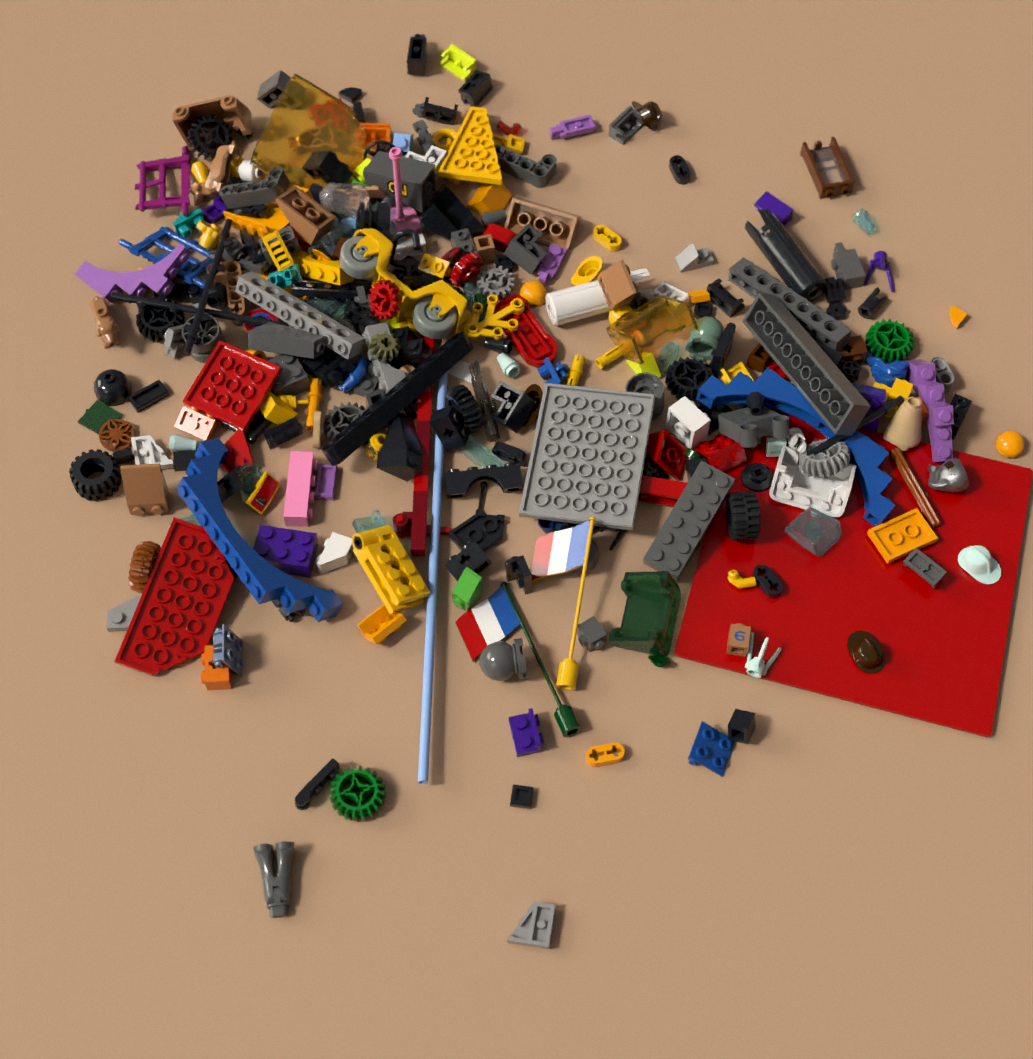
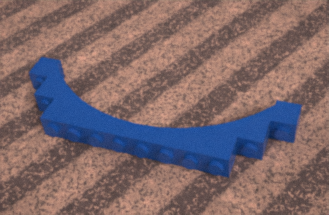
(788, 399)
(260, 577)

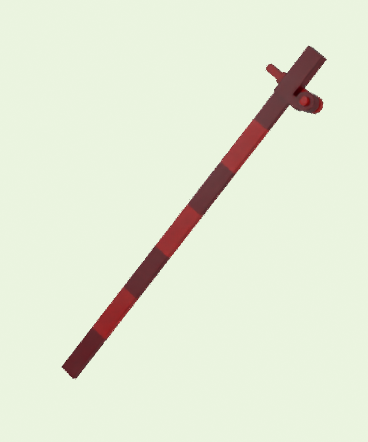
(415, 522)

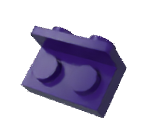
(525, 733)

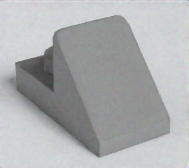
(693, 259)

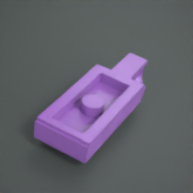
(573, 127)
(551, 263)

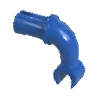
(355, 377)

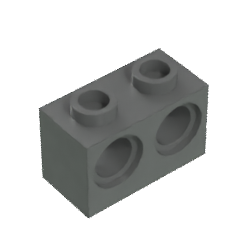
(290, 240)

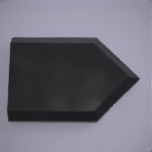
(482, 528)

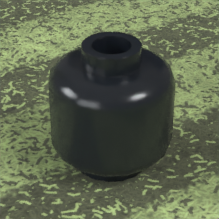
(220, 298)

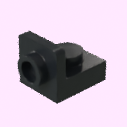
(834, 290)

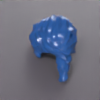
(886, 373)

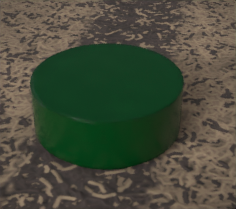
(692, 454)

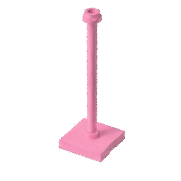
(402, 215)

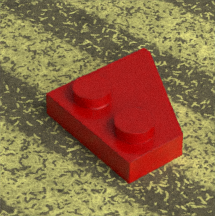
(238, 450)

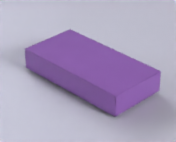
(326, 482)

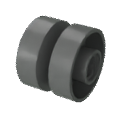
(206, 338)

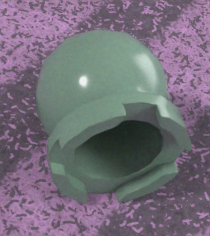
(704, 338)

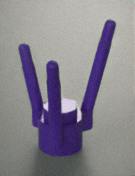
(880, 262)

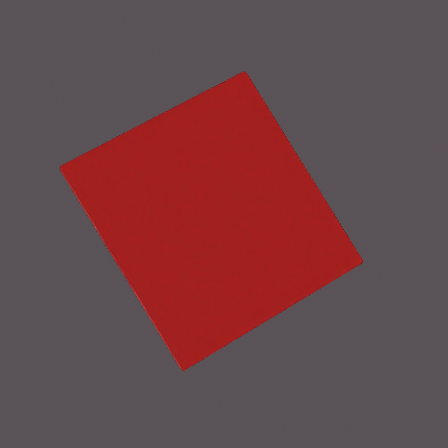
(937, 643)

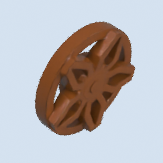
(116, 435)

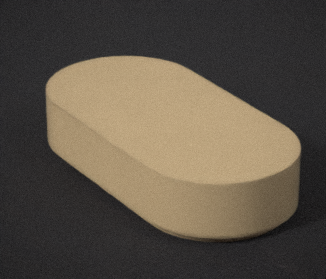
(317, 429)

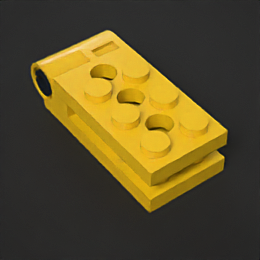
(389, 568)

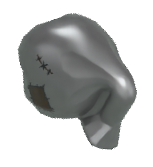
(948, 477)

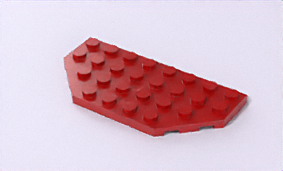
(178, 602)

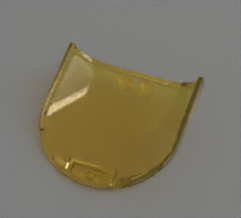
(304, 123)

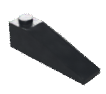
(401, 450)

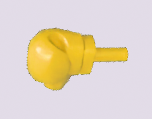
(291, 401)

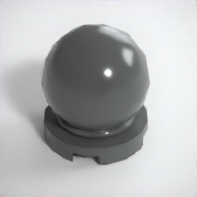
(502, 660)

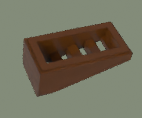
(758, 359)

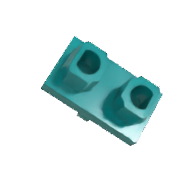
(185, 224)
(284, 278)

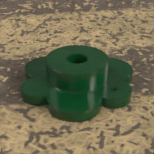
(659, 661)

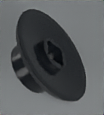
(757, 483)

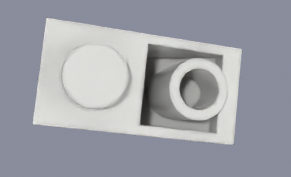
(336, 553)

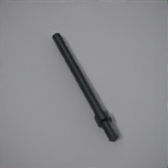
(885, 408)

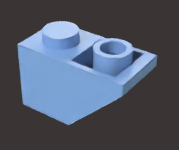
(404, 142)

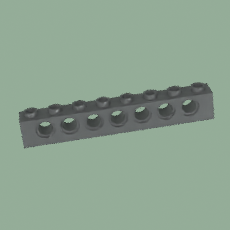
(814, 320)

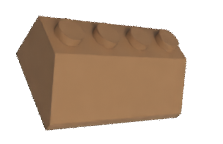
(555, 224)

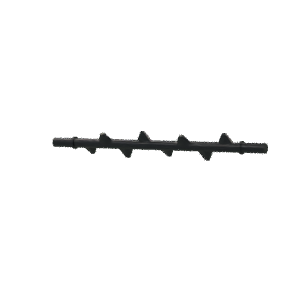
(209, 278)
(173, 307)

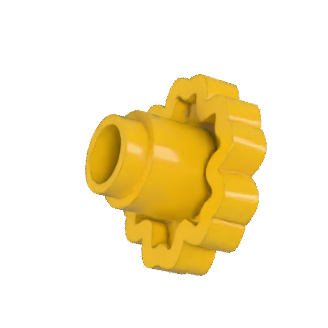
(210, 234)

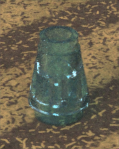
(863, 220)

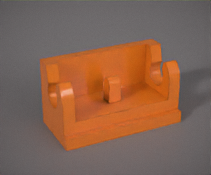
(377, 132)

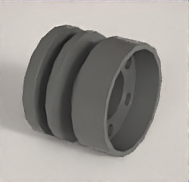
(648, 384)

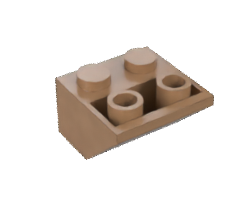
(617, 285)

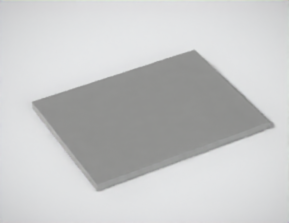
(588, 456)

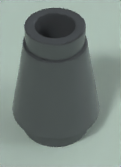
(493, 217)

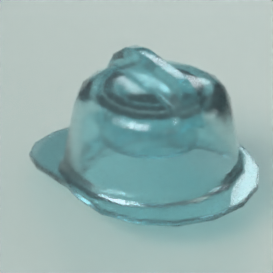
(249, 474)

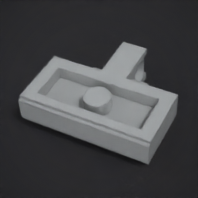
(173, 341)

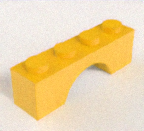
(320, 270)

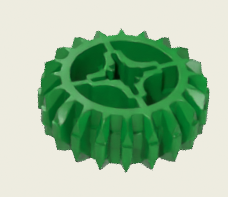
(879, 336)
(354, 776)

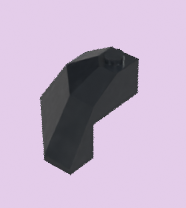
(448, 214)

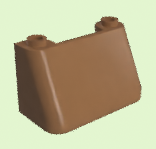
(226, 108)

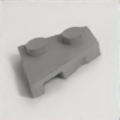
(121, 616)
(534, 927)

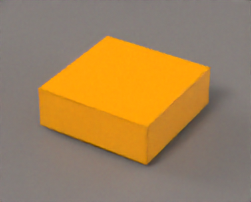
(699, 296)

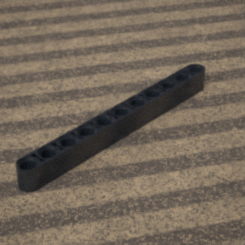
(397, 399)

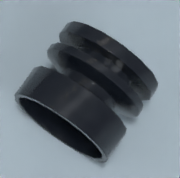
(373, 219)

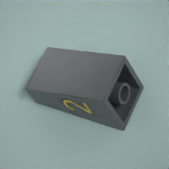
(417, 179)

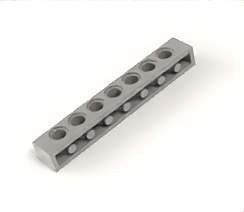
(299, 314)

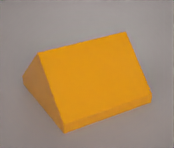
(490, 198)

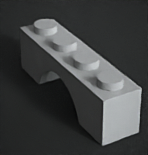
(387, 375)

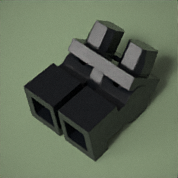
(328, 367)

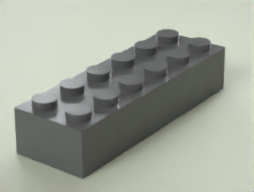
(689, 520)

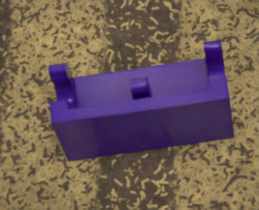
(777, 207)

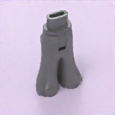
(276, 888)

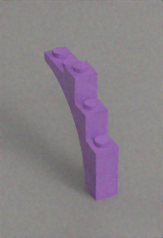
(136, 282)
(940, 414)

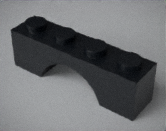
(506, 477)

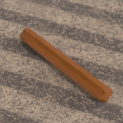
(915, 487)

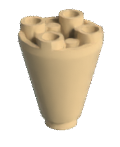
(906, 425)

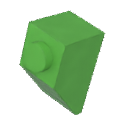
(467, 590)

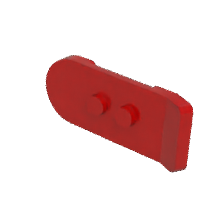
(530, 337)

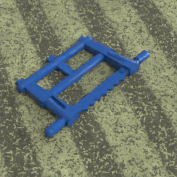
(155, 239)

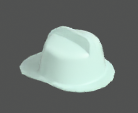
(979, 564)

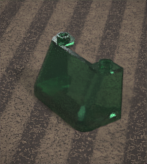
(648, 613)

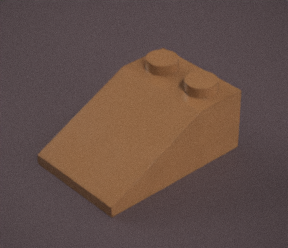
(305, 215)
(145, 489)

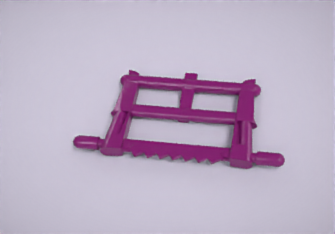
(163, 201)

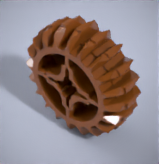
(142, 564)

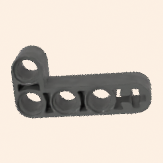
(525, 169)
(256, 191)

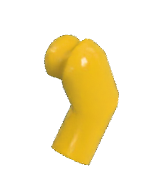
(739, 582)

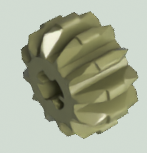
(384, 346)

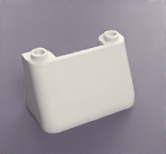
(798, 490)

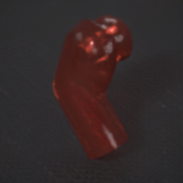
(515, 130)

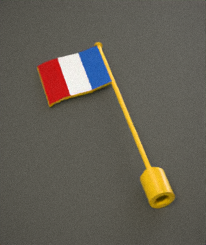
(558, 554)

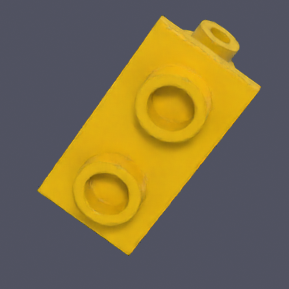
(435, 266)

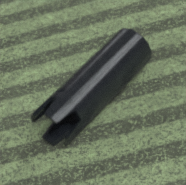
(787, 257)

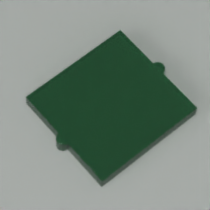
(97, 416)

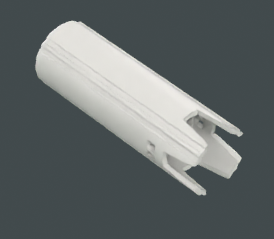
(584, 300)

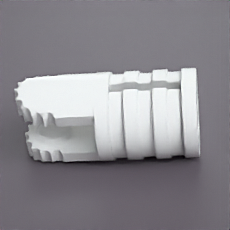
(794, 442)

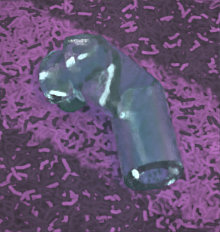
(469, 290)

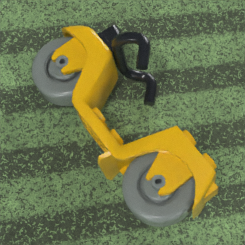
(433, 308)

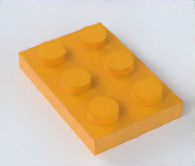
(902, 535)

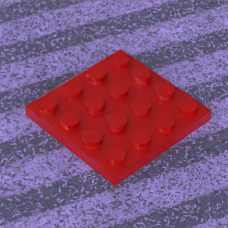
(232, 385)

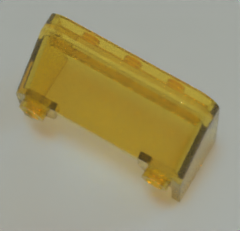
(648, 323)

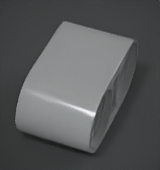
(943, 373)

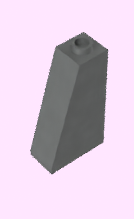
(285, 340)

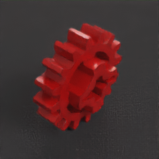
(466, 269)
(385, 299)

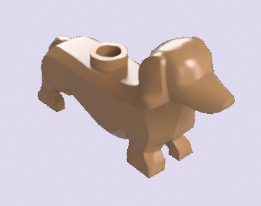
(218, 175)
(105, 324)

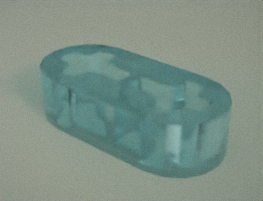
(665, 357)

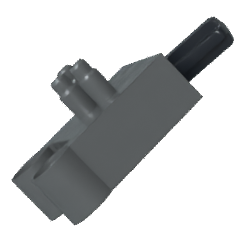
(750, 429)

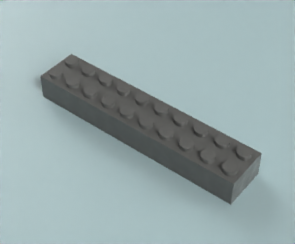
(806, 364)

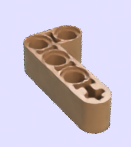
(230, 278)

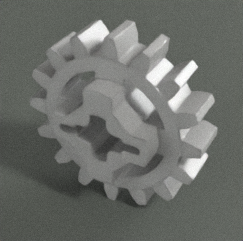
(495, 282)

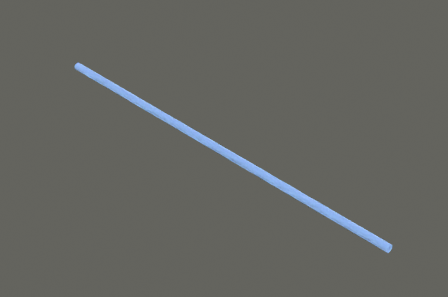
(425, 730)

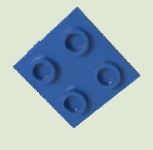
(711, 749)

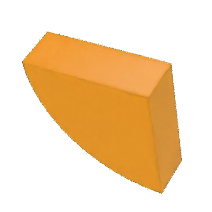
(957, 316)

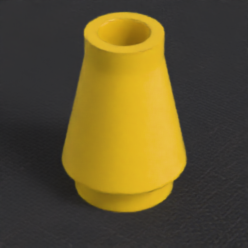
(200, 171)

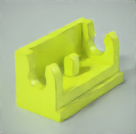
(458, 62)

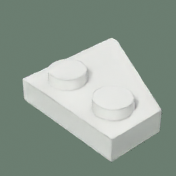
(147, 452)

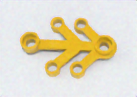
(493, 320)

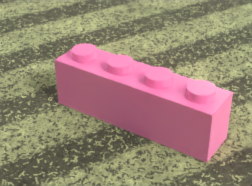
(299, 489)

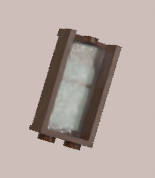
(828, 169)

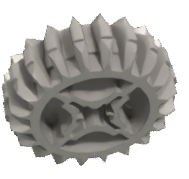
(826, 462)

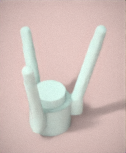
(756, 666)

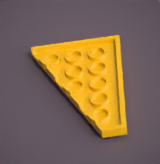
(473, 151)

